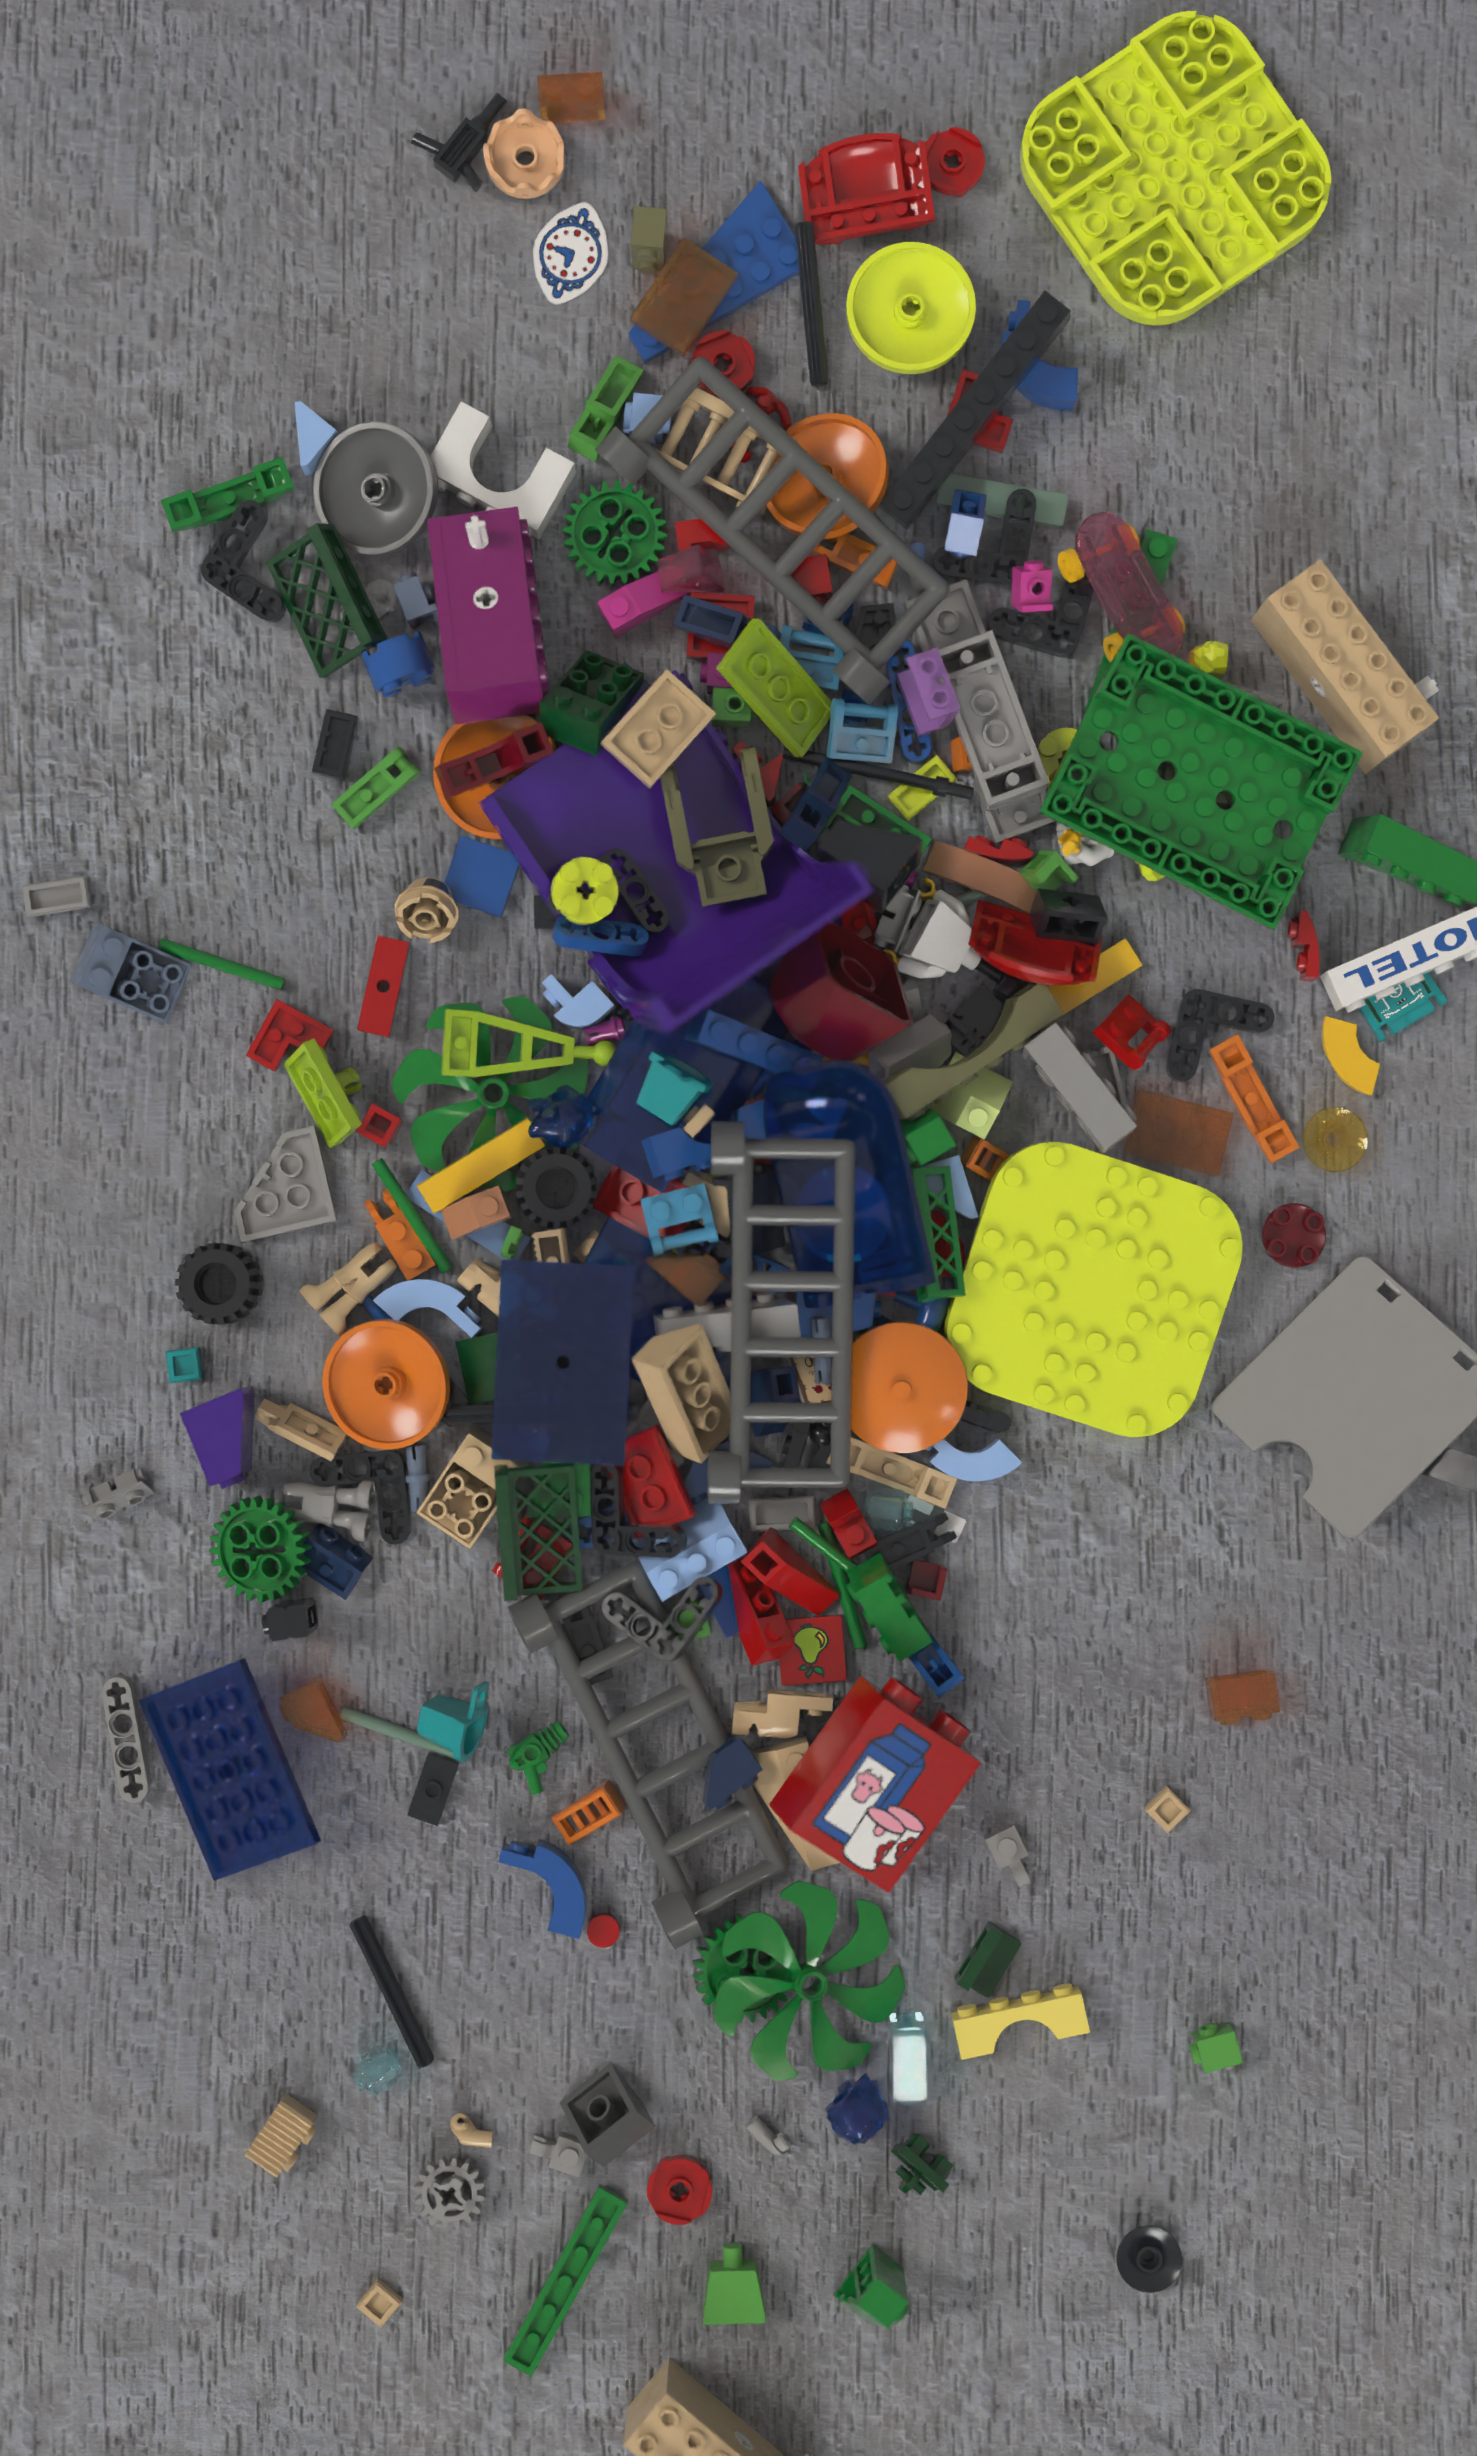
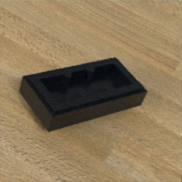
(335, 744)
(433, 1788)

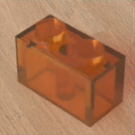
(571, 97)
(1242, 1696)

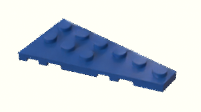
(753, 244)

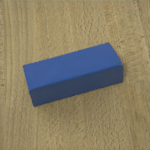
(725, 1610)

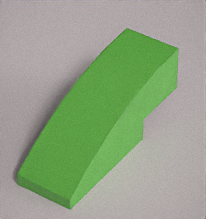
(605, 407)

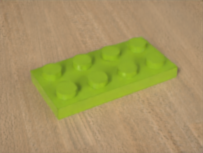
(776, 687)

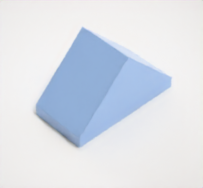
(313, 437)

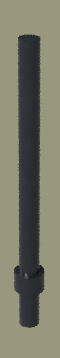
(939, 786)

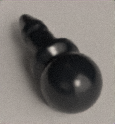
(821, 1433)

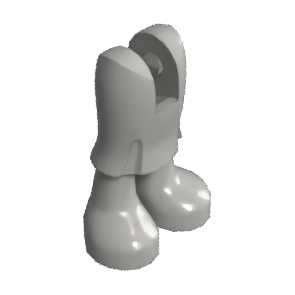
(322, 1506)

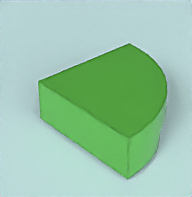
(512, 1242)

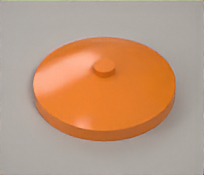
(847, 452)
(466, 739)
(386, 1384)
(905, 1387)

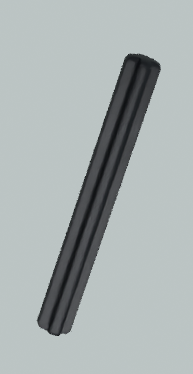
(811, 304)
(392, 1991)

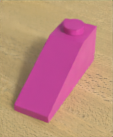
(636, 604)

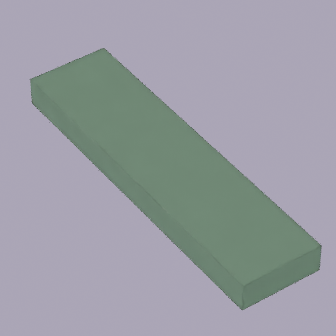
(1049, 505)

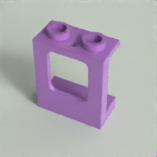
(928, 703)

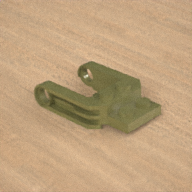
(729, 864)

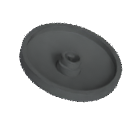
(376, 488)

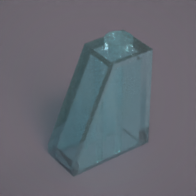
(908, 2057)

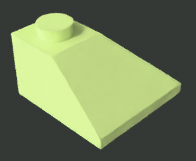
(976, 1103)

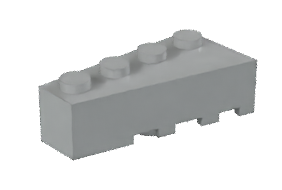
(1080, 1087)
(769, 1318)

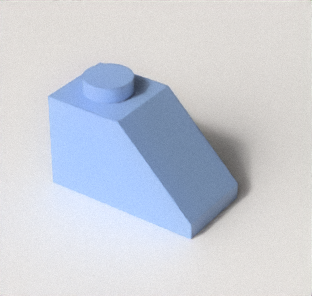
(962, 1196)

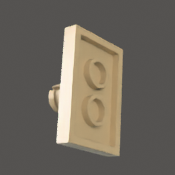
(658, 728)

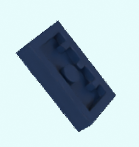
(335, 1560)

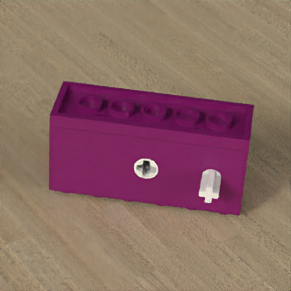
(488, 614)

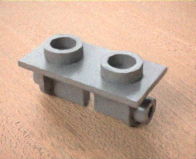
(895, 929)
(131, 1490)

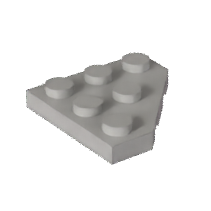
(288, 1189)

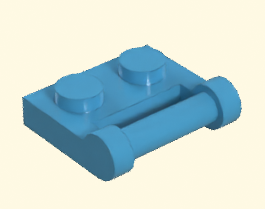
(817, 666)
(862, 742)
(677, 1208)

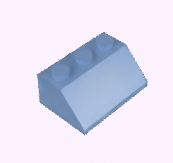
(710, 1545)

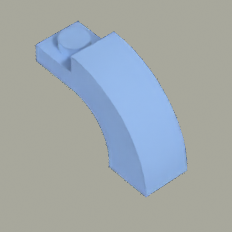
(419, 1293)
(977, 1465)

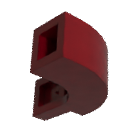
(494, 761)

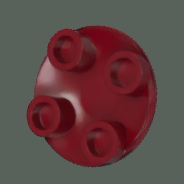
(1294, 1235)

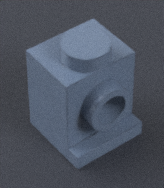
(415, 600)

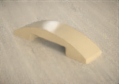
(900, 1473)

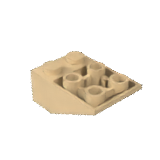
(466, 1491)

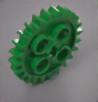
(589, 519)
(262, 1579)
(717, 1967)

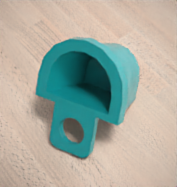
(671, 1087)
(455, 1723)

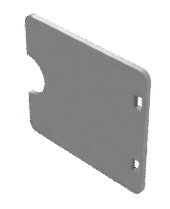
(1360, 1391)

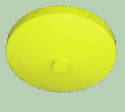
(910, 307)

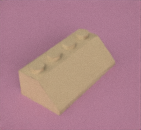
(686, 1390)

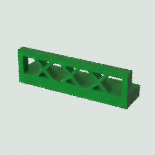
(932, 1291)

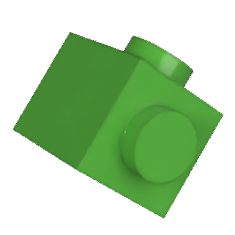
(730, 709)
(1215, 2047)

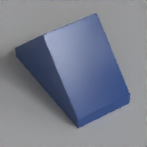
(937, 1668)

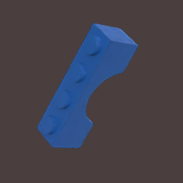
(745, 1042)
(675, 1150)

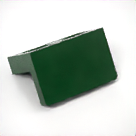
(987, 1960)

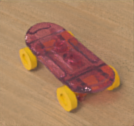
(1123, 582)

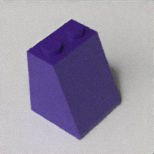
(223, 1436)

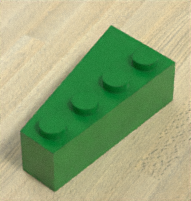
(1411, 858)

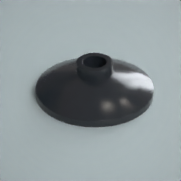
(1150, 2274)

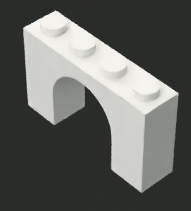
(454, 469)

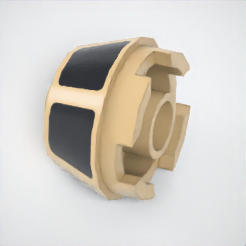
(426, 910)

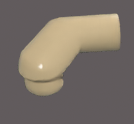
(467, 2132)

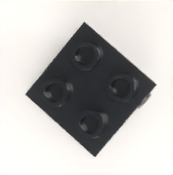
(974, 1020)

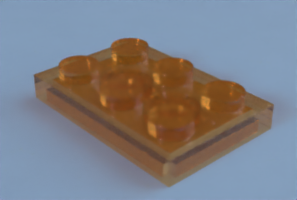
(683, 297)
(1179, 1133)

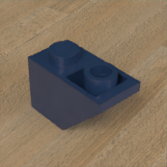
(773, 1386)
(728, 1770)

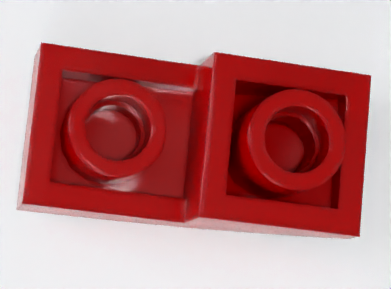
(1010, 852)
(1304, 936)

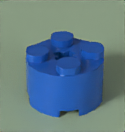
(399, 663)

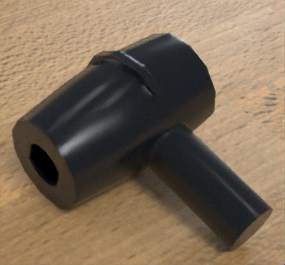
(1006, 984)

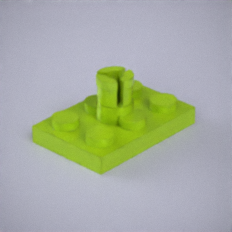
(325, 1092)

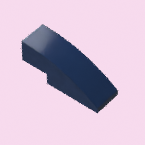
(713, 622)
(815, 804)

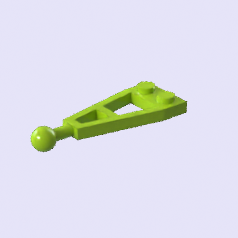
(461, 1046)

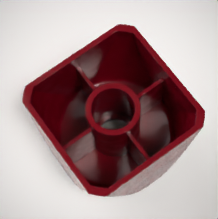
(839, 994)

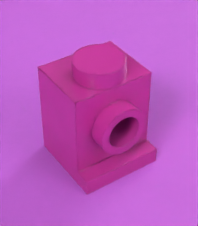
(1022, 582)

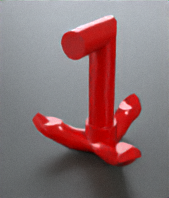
(768, 403)

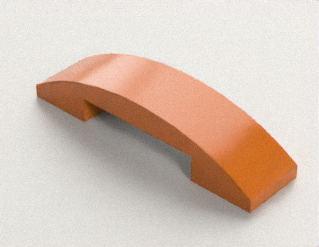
(1251, 1099)

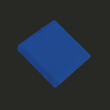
(481, 876)

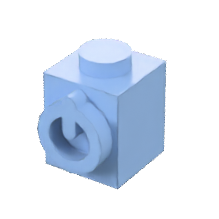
(637, 410)

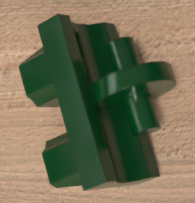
(932, 2174)

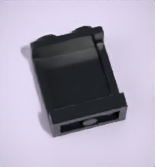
(764, 1193)

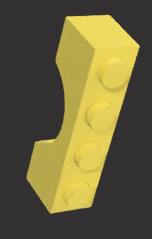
(980, 2026)

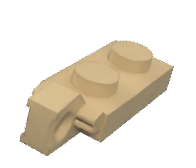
(302, 1428)

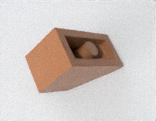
(476, 1212)

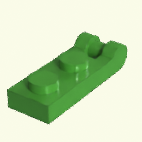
(375, 788)

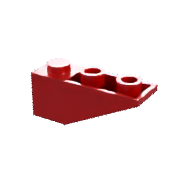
(789, 1573)
(758, 1617)

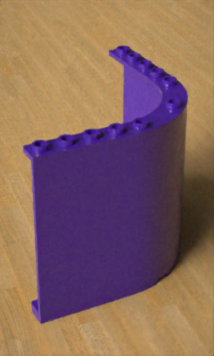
(592, 804)

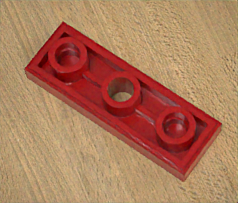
(386, 966)

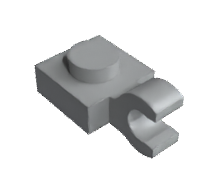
(1007, 1851)
(564, 2153)

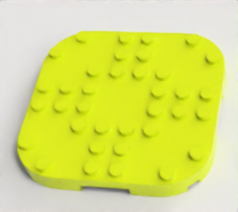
(1174, 168)
(1094, 1288)

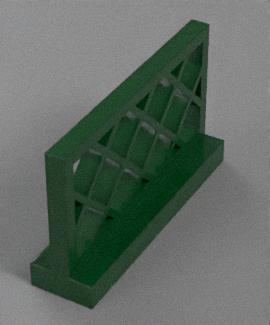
(349, 592)
(509, 1530)

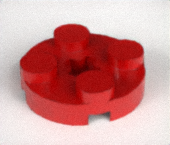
(971, 158)
(730, 347)
(663, 2199)

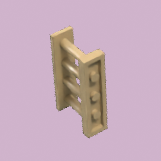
(719, 415)

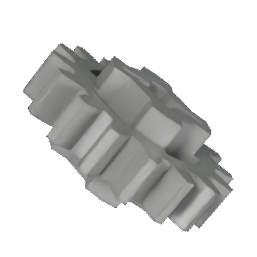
(459, 2199)

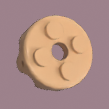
(520, 134)

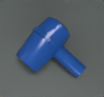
(928, 1314)

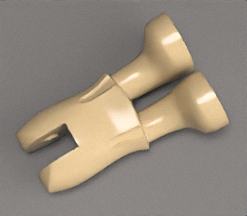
(354, 1280)

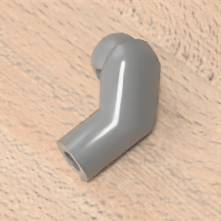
(775, 2144)

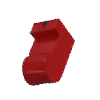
(698, 532)

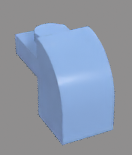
(581, 1011)

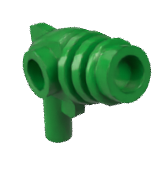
(534, 1751)

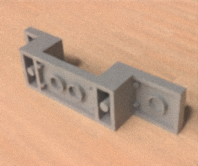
(991, 720)

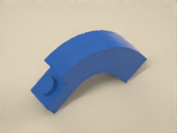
(1045, 383)
(561, 1876)

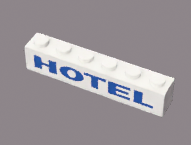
(1402, 962)

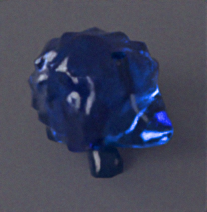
(561, 1117)
(858, 2110)

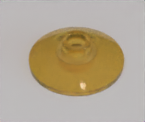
(1351, 1139)

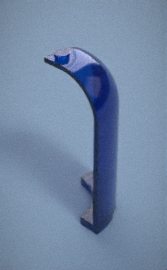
(889, 1232)

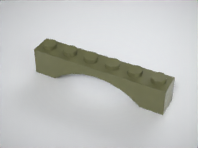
(1022, 1016)

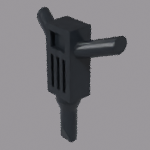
(462, 147)

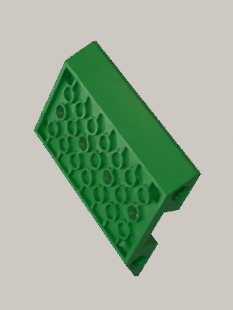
(1216, 744)

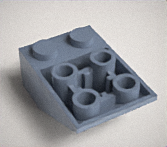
(130, 973)

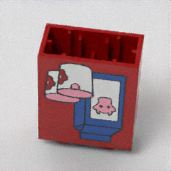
(876, 1780)

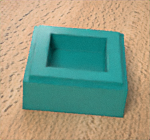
(184, 1365)

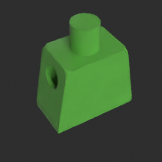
(733, 2290)

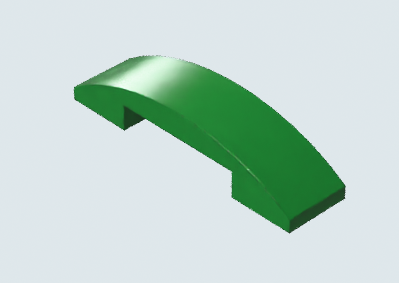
(220, 501)

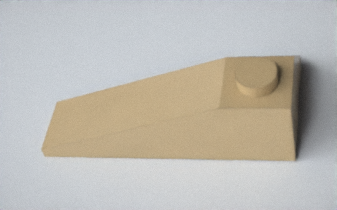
(777, 1765)

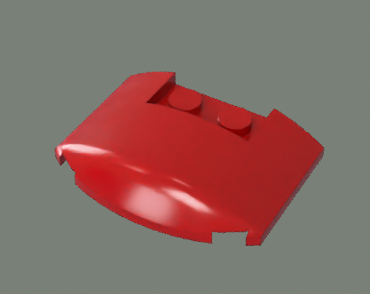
(866, 187)
(1010, 944)

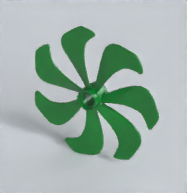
(424, 1068)
(764, 1934)

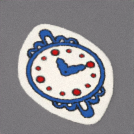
(570, 253)

